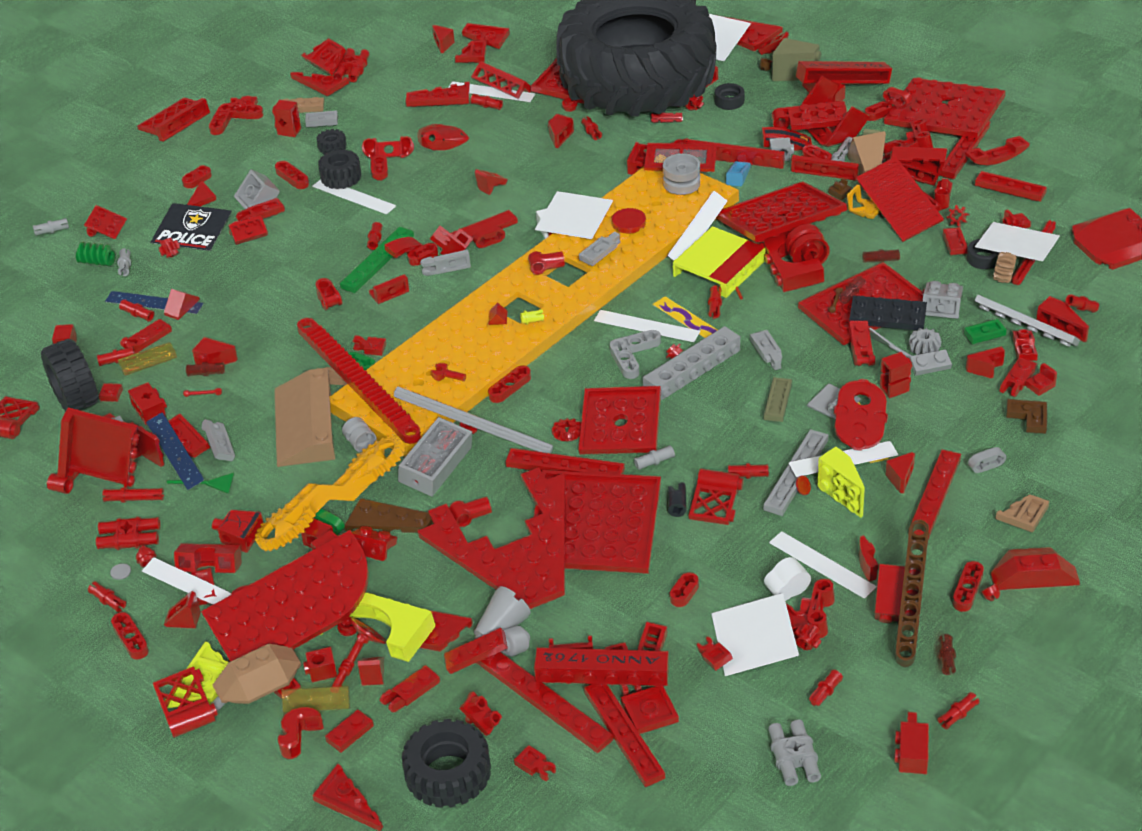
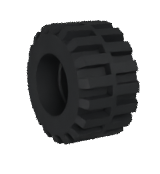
(339, 169)

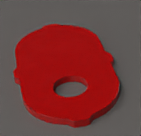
(860, 424)

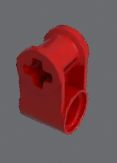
(327, 293)

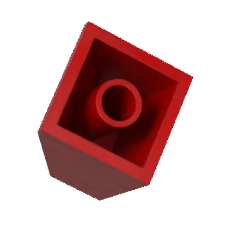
(890, 593)

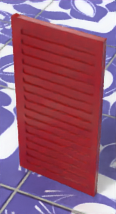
(899, 199)

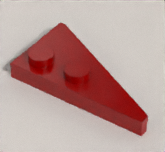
(324, 84)

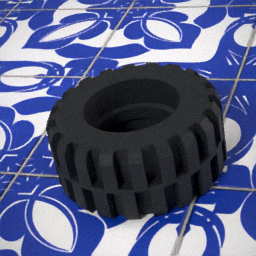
(69, 375)
(450, 785)

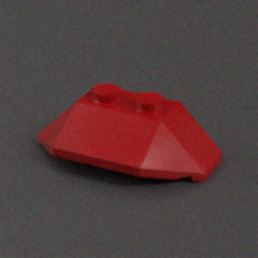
(1033, 569)

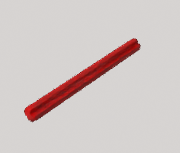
(1027, 263)

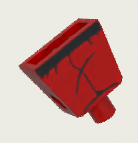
(238, 528)

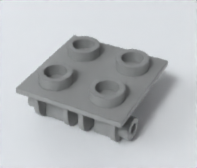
(827, 400)

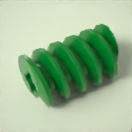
(95, 254)

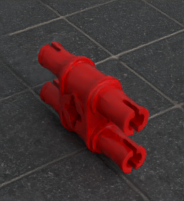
(352, 65)
(128, 533)

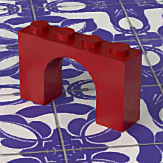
(788, 274)

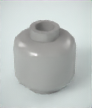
(517, 640)

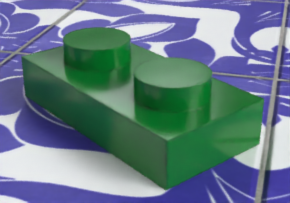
(985, 331)

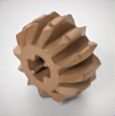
(1004, 267)

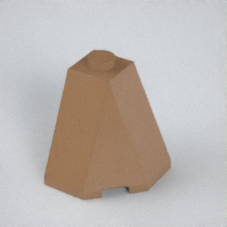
(867, 151)

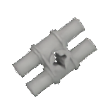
(794, 752)

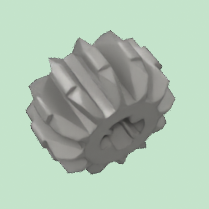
(924, 341)

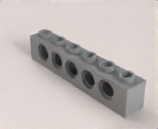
(694, 362)

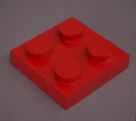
(650, 709)

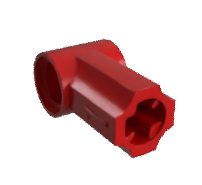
(943, 193)
(540, 262)
(61, 485)
(466, 512)

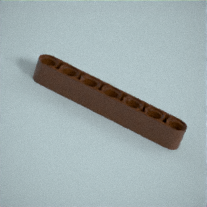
(909, 602)

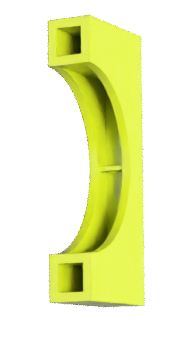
(408, 623)

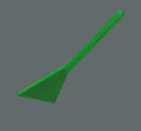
(220, 483)

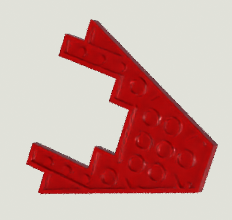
(527, 566)

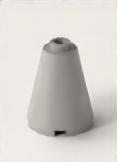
(502, 612)

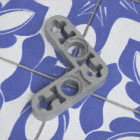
(646, 340)

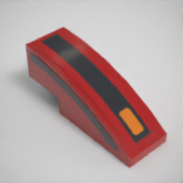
(796, 138)

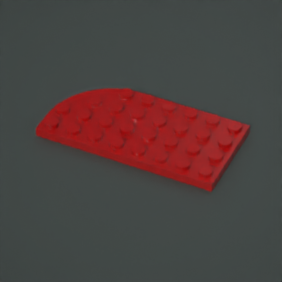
(293, 600)

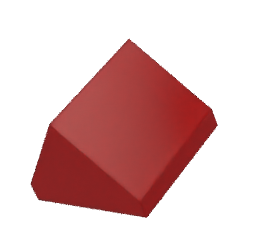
(498, 315)

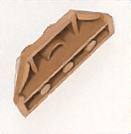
(257, 674)

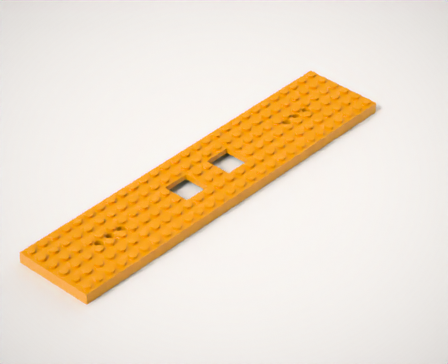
(490, 352)

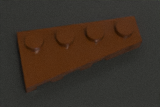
(387, 517)

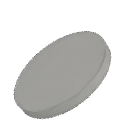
(120, 571)

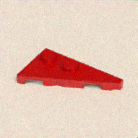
(341, 796)

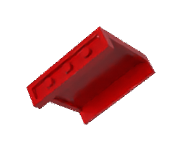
(98, 447)

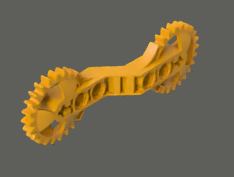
(303, 507)

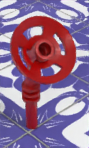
(365, 635)

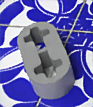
(987, 460)

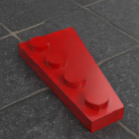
(439, 96)

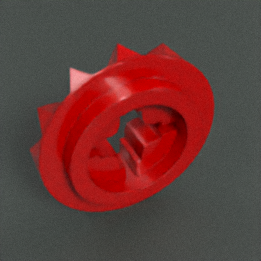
(560, 433)

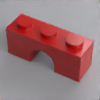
(194, 556)

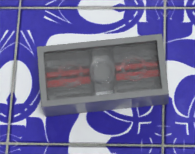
(435, 456)

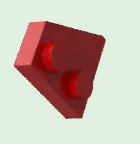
(473, 52)

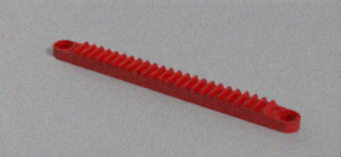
(359, 380)

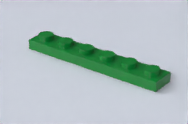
(372, 263)

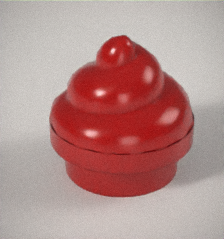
(145, 555)

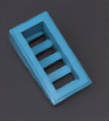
(737, 173)

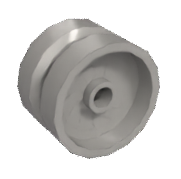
(681, 174)

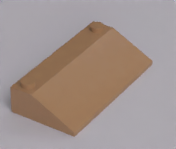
(304, 419)

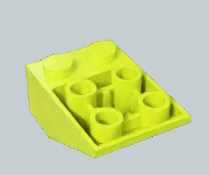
(841, 480)

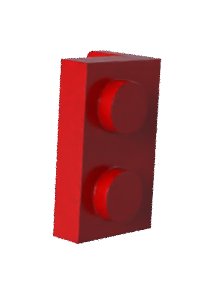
(374, 543)

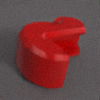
(292, 725)

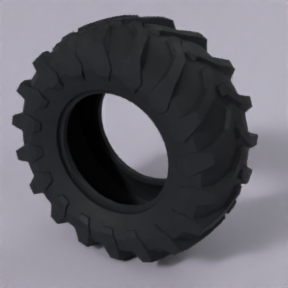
(636, 54)

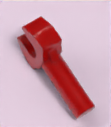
(442, 372)

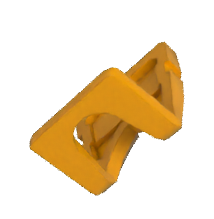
(868, 209)

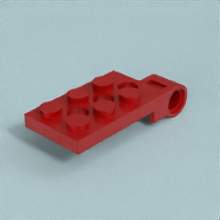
(809, 116)

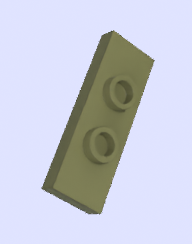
(778, 399)

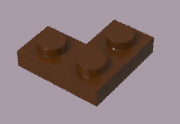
(1033, 411)

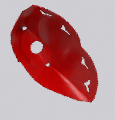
(452, 137)

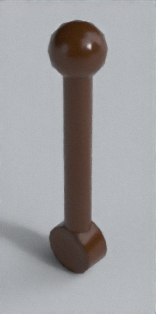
(832, 309)

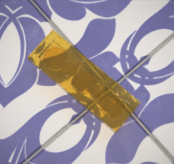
(147, 358)
(318, 698)

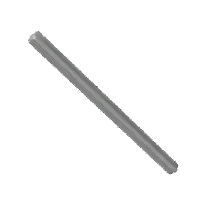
(472, 420)

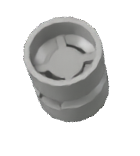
(358, 433)

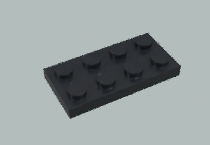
(889, 312)

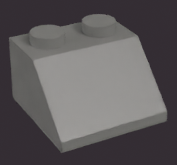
(255, 190)

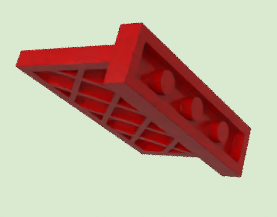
(175, 118)

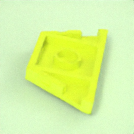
(211, 666)

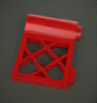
(10, 427)
(716, 484)
(189, 714)

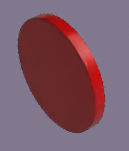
(803, 485)

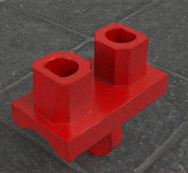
(479, 713)

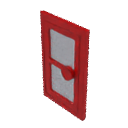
(658, 152)

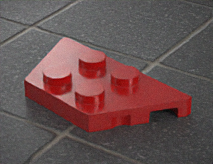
(326, 56)
(445, 631)

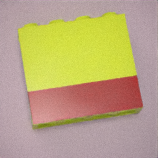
(721, 259)

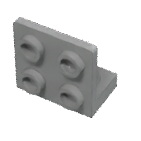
(943, 299)

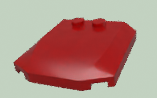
(1111, 238)

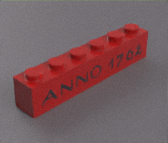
(844, 71)
(601, 666)

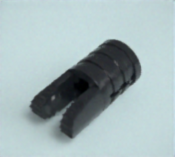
(677, 500)

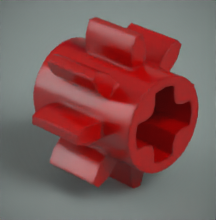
(695, 103)
(962, 218)
(169, 247)
(808, 636)

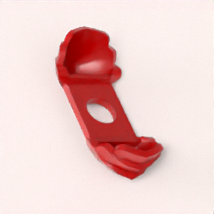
(400, 148)

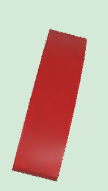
(1011, 149)

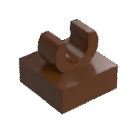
(840, 189)

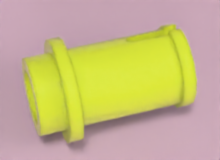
(532, 316)

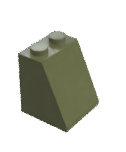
(787, 57)

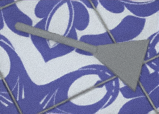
(876, 336)

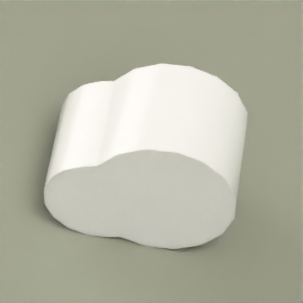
(788, 578)

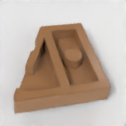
(1025, 513)

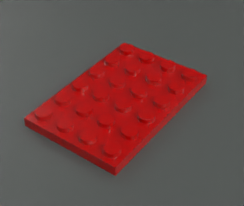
(880, 282)

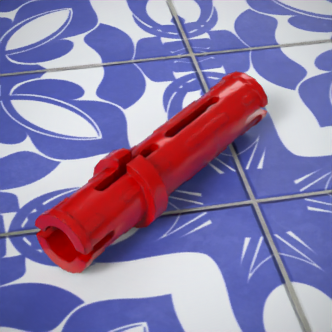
(132, 494)

